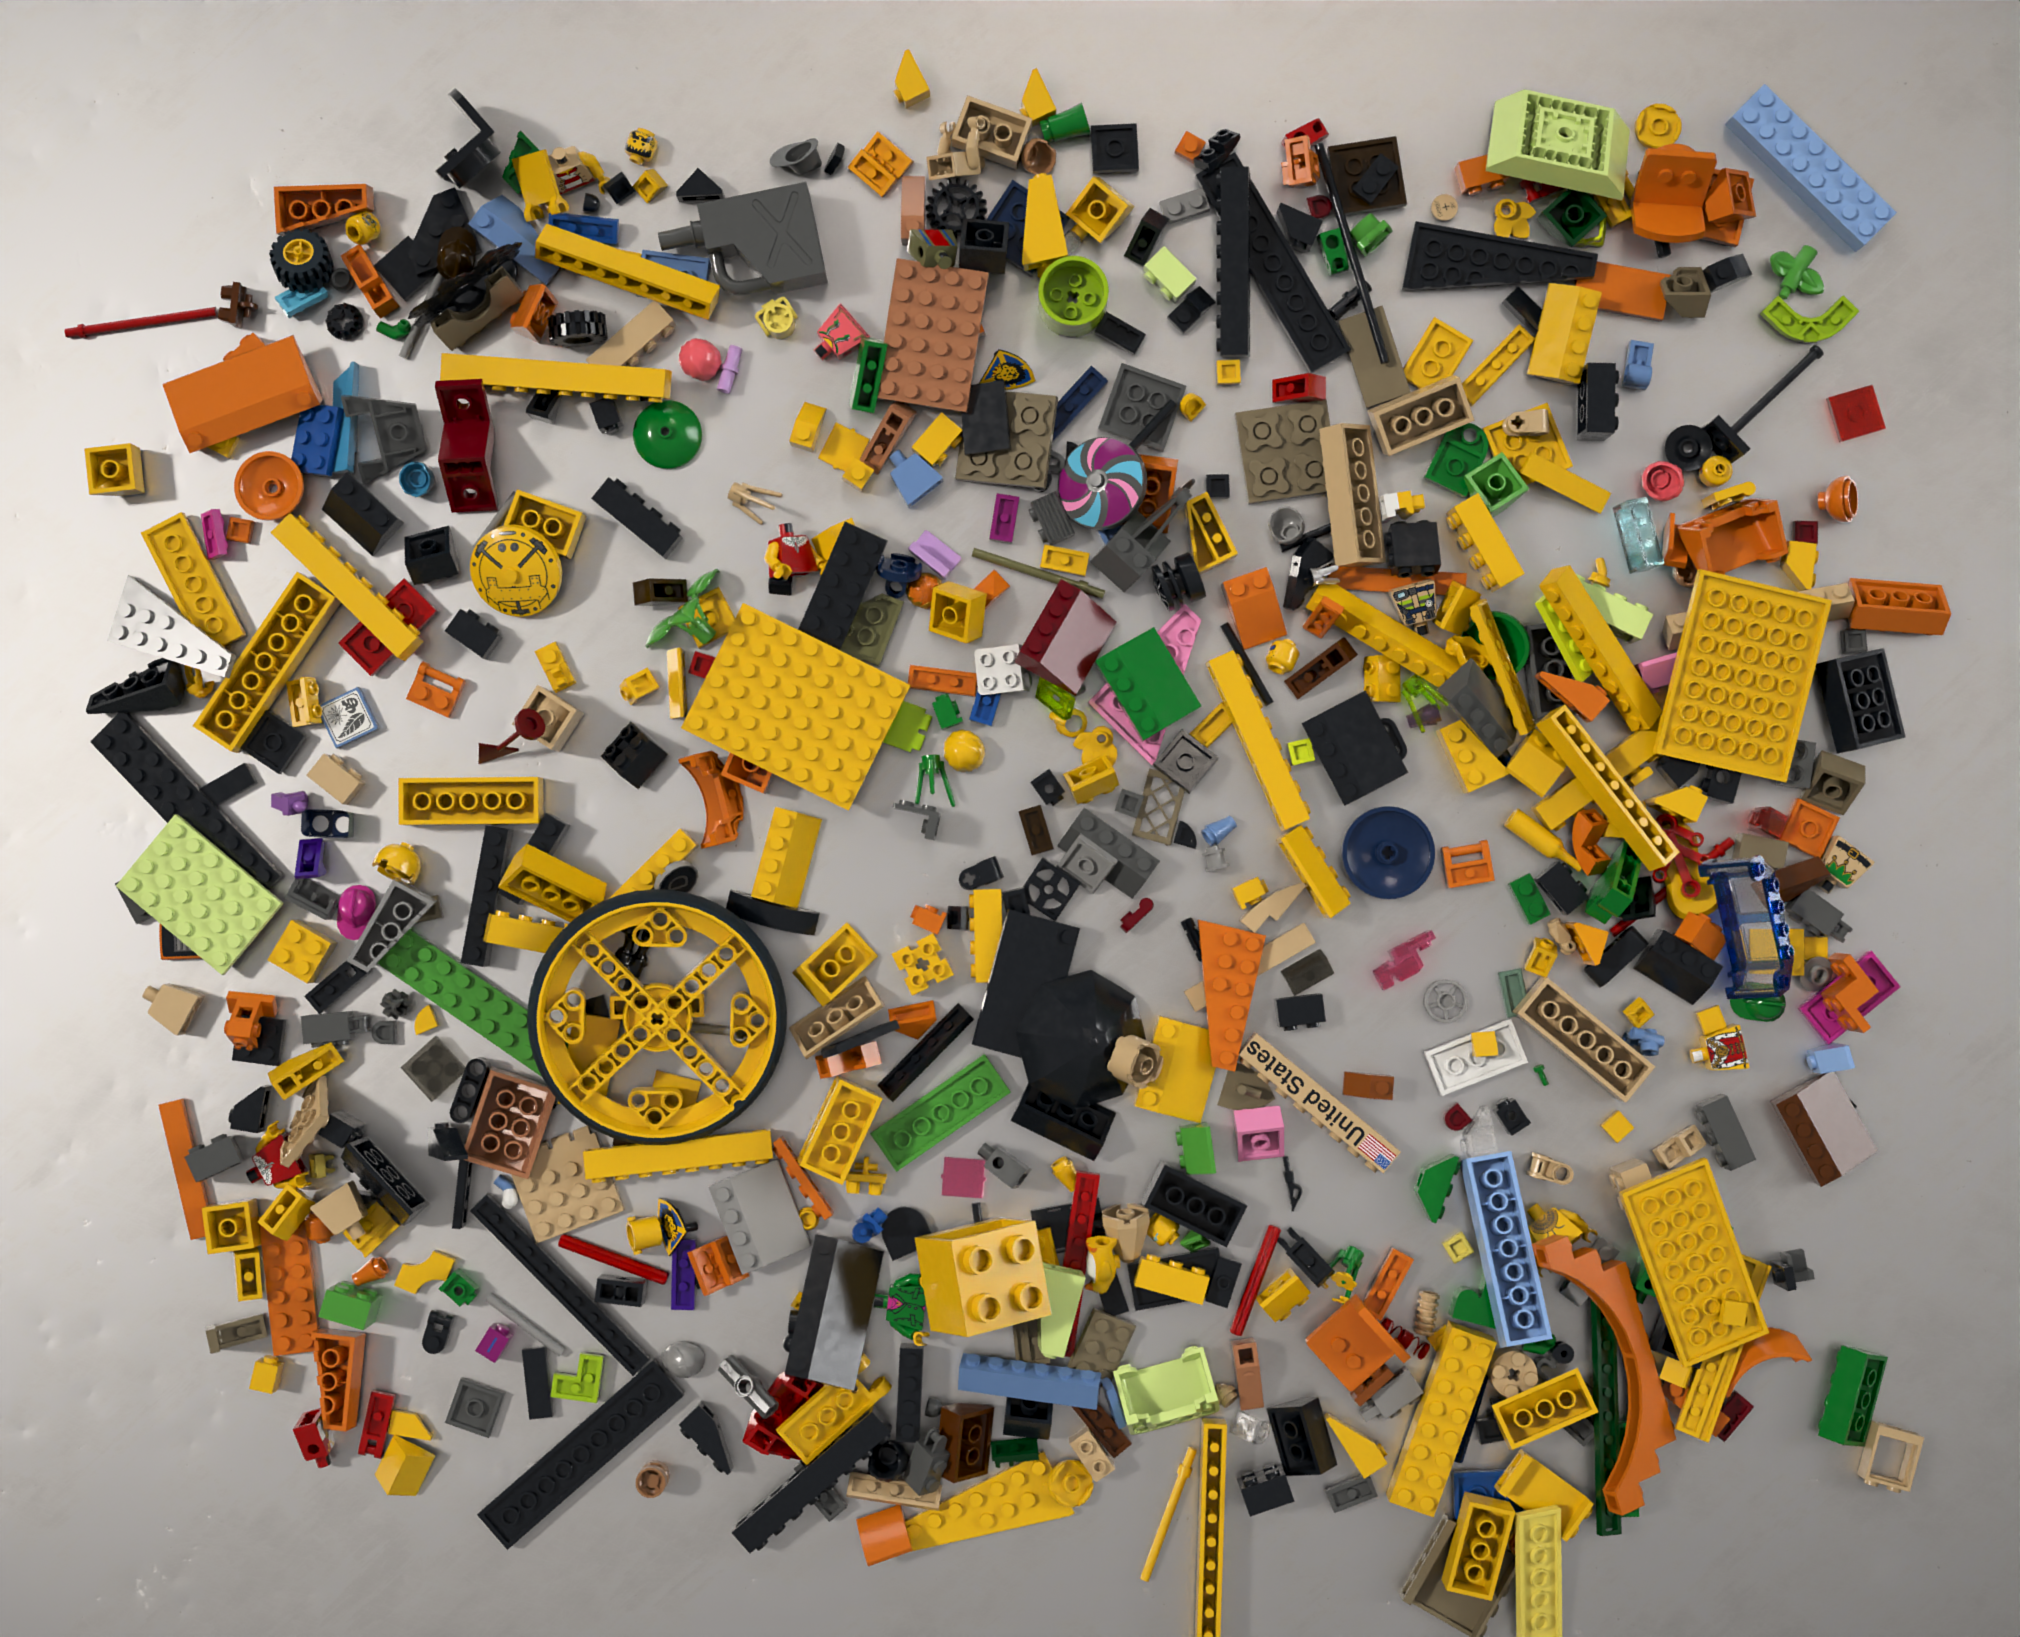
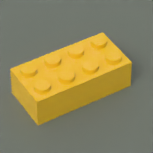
(1484, 543)
(1478, 1546)

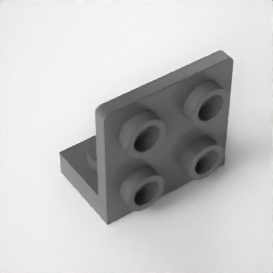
(929, 826)

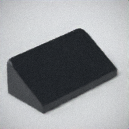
(1524, 309)

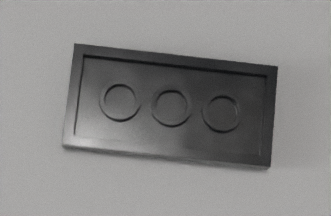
(1148, 1299)

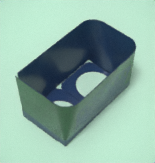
(309, 815)

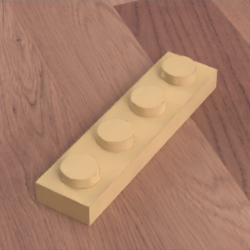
(895, 1492)

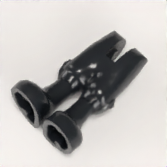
(636, 962)

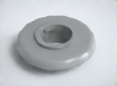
(1810, 968)

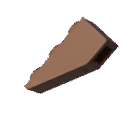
(1247, 1373)

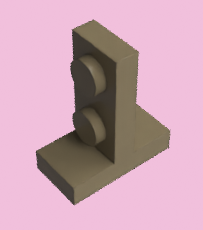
(235, 1332)

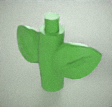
(1796, 272)

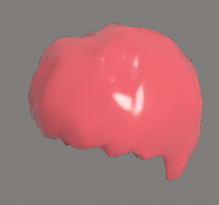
(700, 359)
(1662, 481)

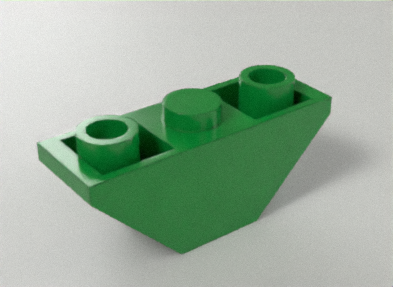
(1435, 1185)

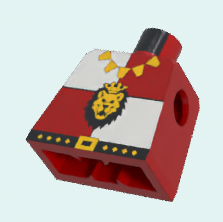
(313, 1439)

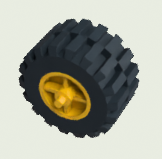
(301, 260)

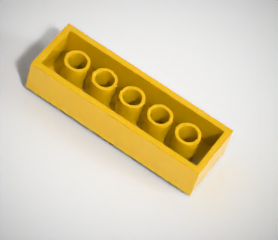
(470, 801)

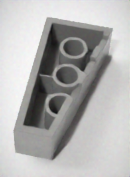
(392, 919)

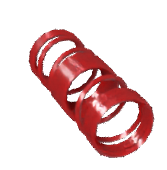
(1406, 1337)

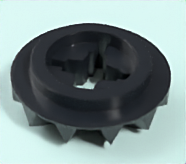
(351, 328)

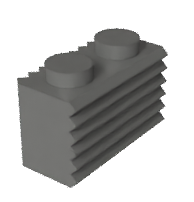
(1051, 518)

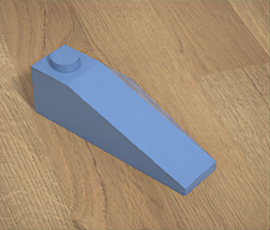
(504, 223)

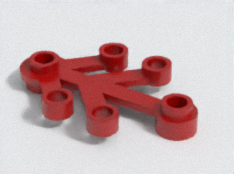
(1684, 851)

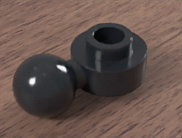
(791, 1326)

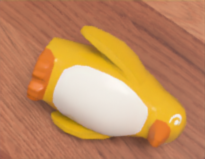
(1101, 1263)

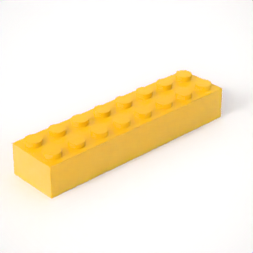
(267, 662)
(1441, 1418)

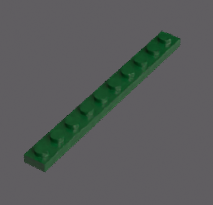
(1607, 1419)

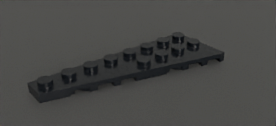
(1467, 258)

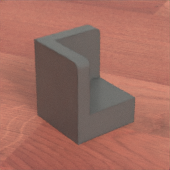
(1797, 1260)

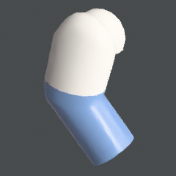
(510, 1193)

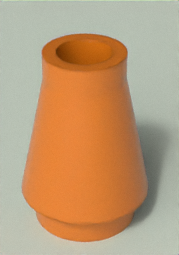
(371, 1271)

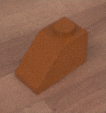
(1368, 1085)

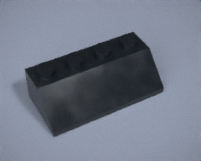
(1077, 1130)

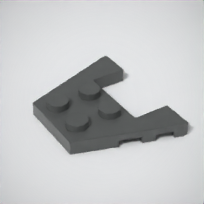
(396, 431)

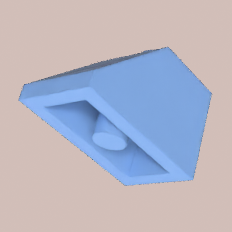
(1830, 1058)

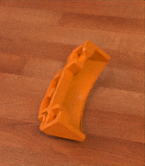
(720, 796)
(1772, 1345)

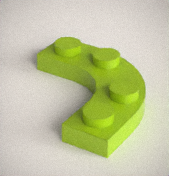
(1807, 329)

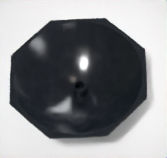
(1072, 1036)

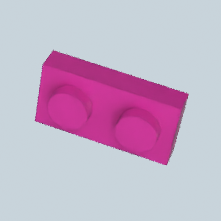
(213, 533)

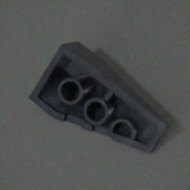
(151, 690)

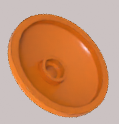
(256, 480)

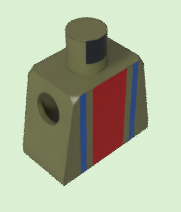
(933, 247)

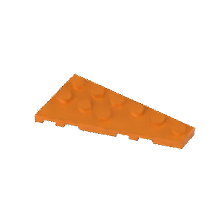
(1229, 978)

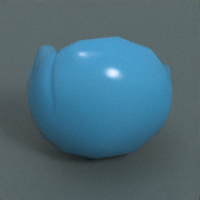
(416, 479)

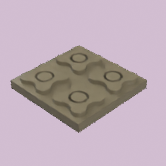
(1031, 439)
(1282, 451)

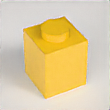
(857, 474)
(267, 1374)

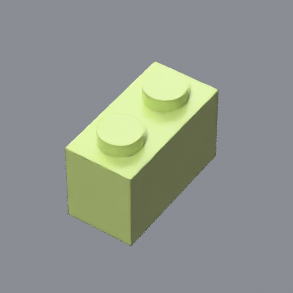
(1168, 274)

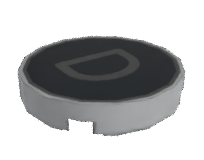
(678, 877)

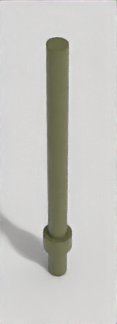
(1035, 572)

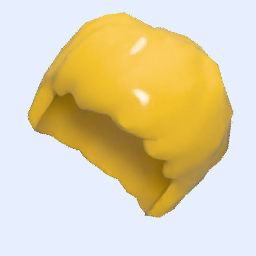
(964, 751)

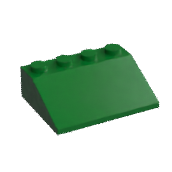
(1147, 684)

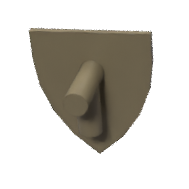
(1244, 1090)

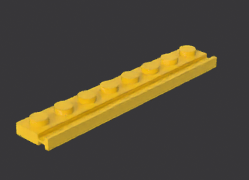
(1715, 1374)

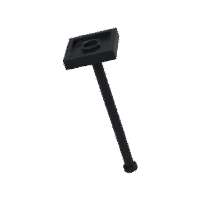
(1725, 438)

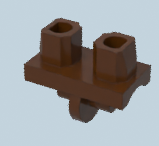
(240, 305)

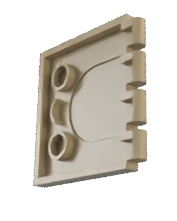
(558, 1194)

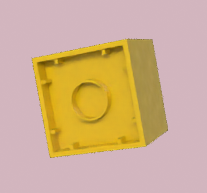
(983, 1276)

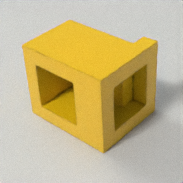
(1249, 892)

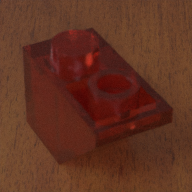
(1767, 822)

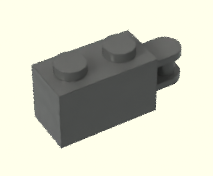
(1817, 915)
(332, 1027)
(927, 1463)

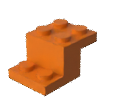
(1848, 992)

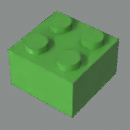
(351, 1305)

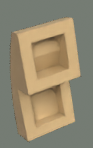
(1679, 1146)

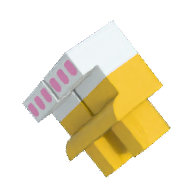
(1401, 504)

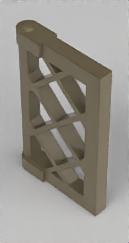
(1172, 822)

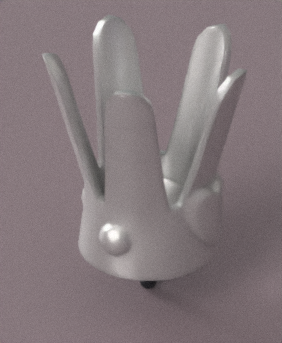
(1315, 575)

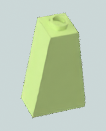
(1064, 1294)

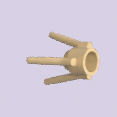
(741, 494)

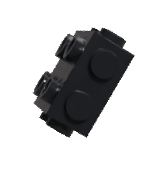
(1413, 548)

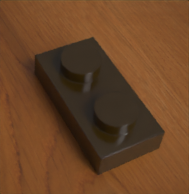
(1036, 830)

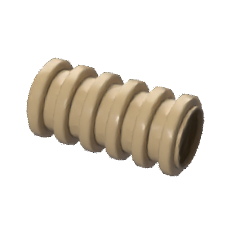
(1426, 1313)

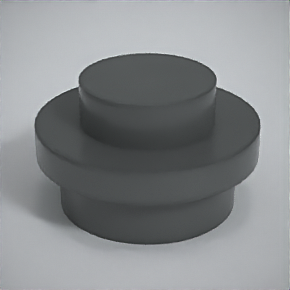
(341, 279)

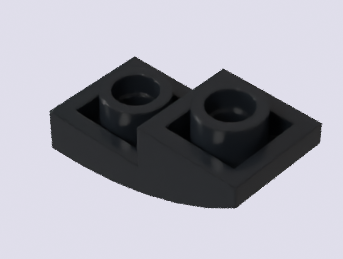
(1220, 148)

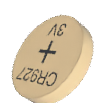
(1444, 207)

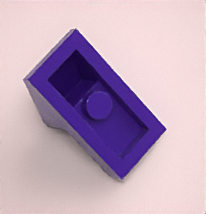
(310, 859)

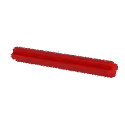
(613, 1259)
(1255, 1280)

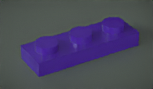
(683, 1277)

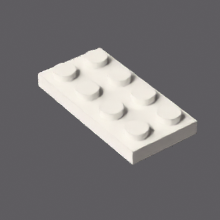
(1456, 1068)

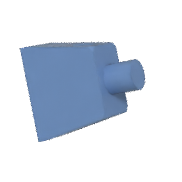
(913, 477)

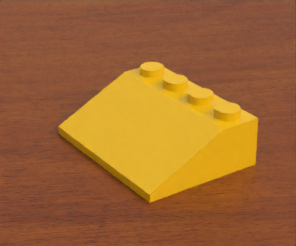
(1185, 1074)

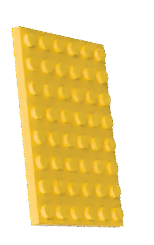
(1742, 675)
(795, 706)

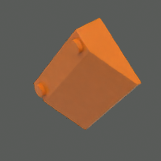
(242, 394)

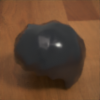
(888, 1461)

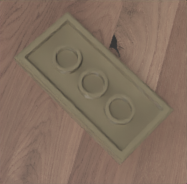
(1377, 381)

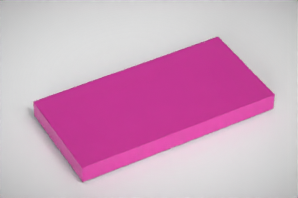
(1826, 1022)

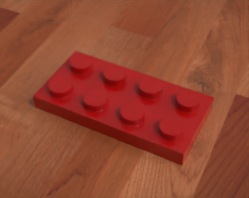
(367, 648)

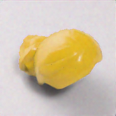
(1465, 648)

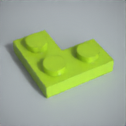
(584, 1385)

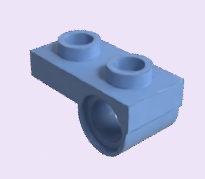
(1638, 365)

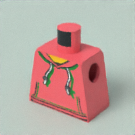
(839, 334)

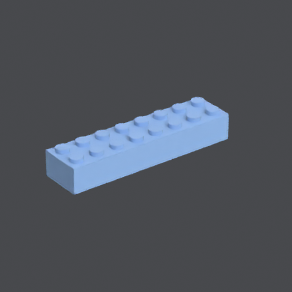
(1810, 168)
(1505, 1249)

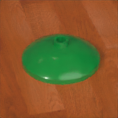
(676, 447)
(1513, 636)

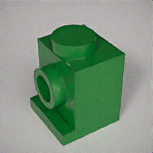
(946, 712)
(460, 1279)

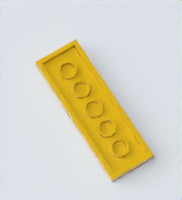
(192, 579)

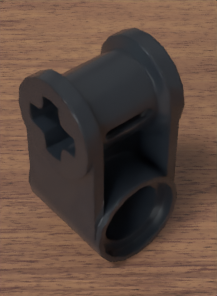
(984, 872)

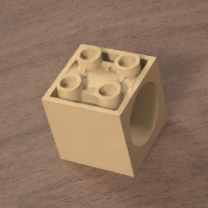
(558, 716)

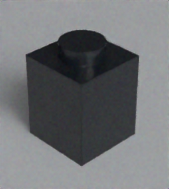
(606, 415)

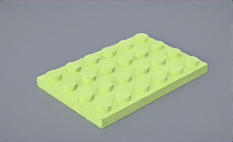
(199, 894)

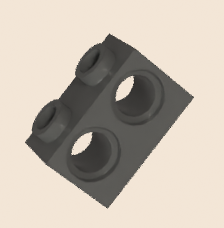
(1802, 766)

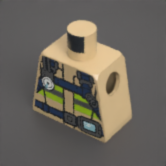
(1415, 604)

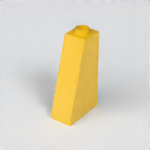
(1043, 230)

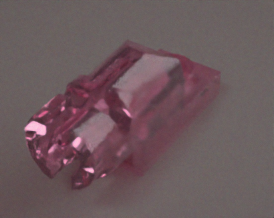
(1404, 960)

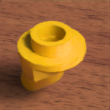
(1600, 577)

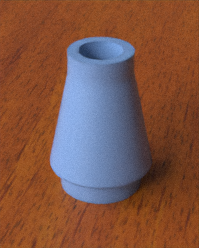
(1218, 830)

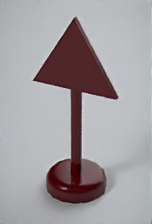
(527, 724)

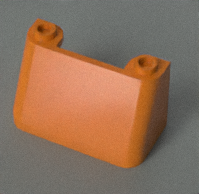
(1735, 536)

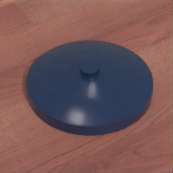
(1388, 852)

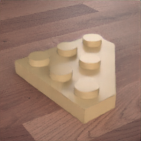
(307, 1121)

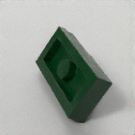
(1014, 1450)

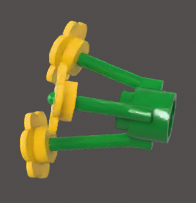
(1352, 1261)

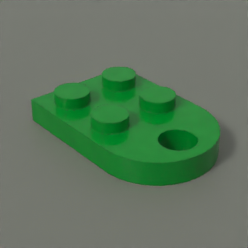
(1457, 458)

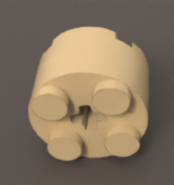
(1135, 1061)
(1524, 1368)

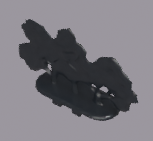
(467, 289)

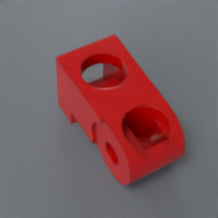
(1314, 129)

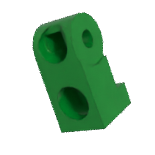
(1333, 251)

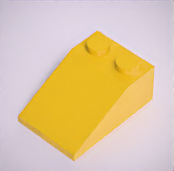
(834, 964)

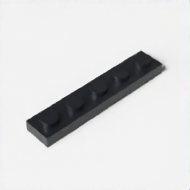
(925, 1052)

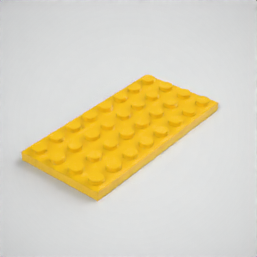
(1692, 1260)

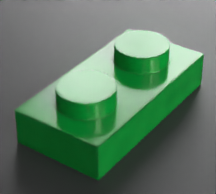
(1529, 899)

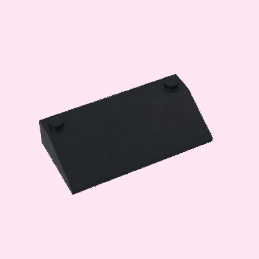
(1027, 955)
(834, 1313)

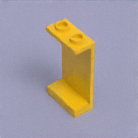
(1536, 1486)

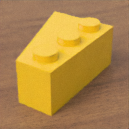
(1207, 534)
(1469, 757)

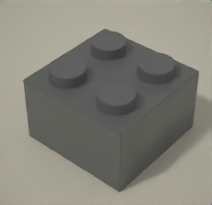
(214, 1158)

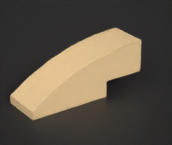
(1271, 906)

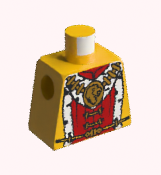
(1722, 1049)

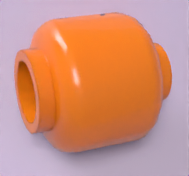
(316, 1229)

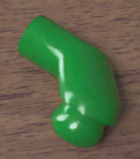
(394, 332)
(1539, 1347)

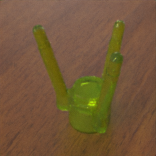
(1416, 686)

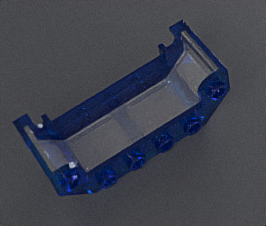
(1752, 926)

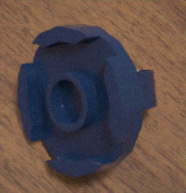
(898, 569)

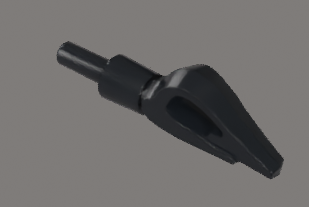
(1291, 1185)

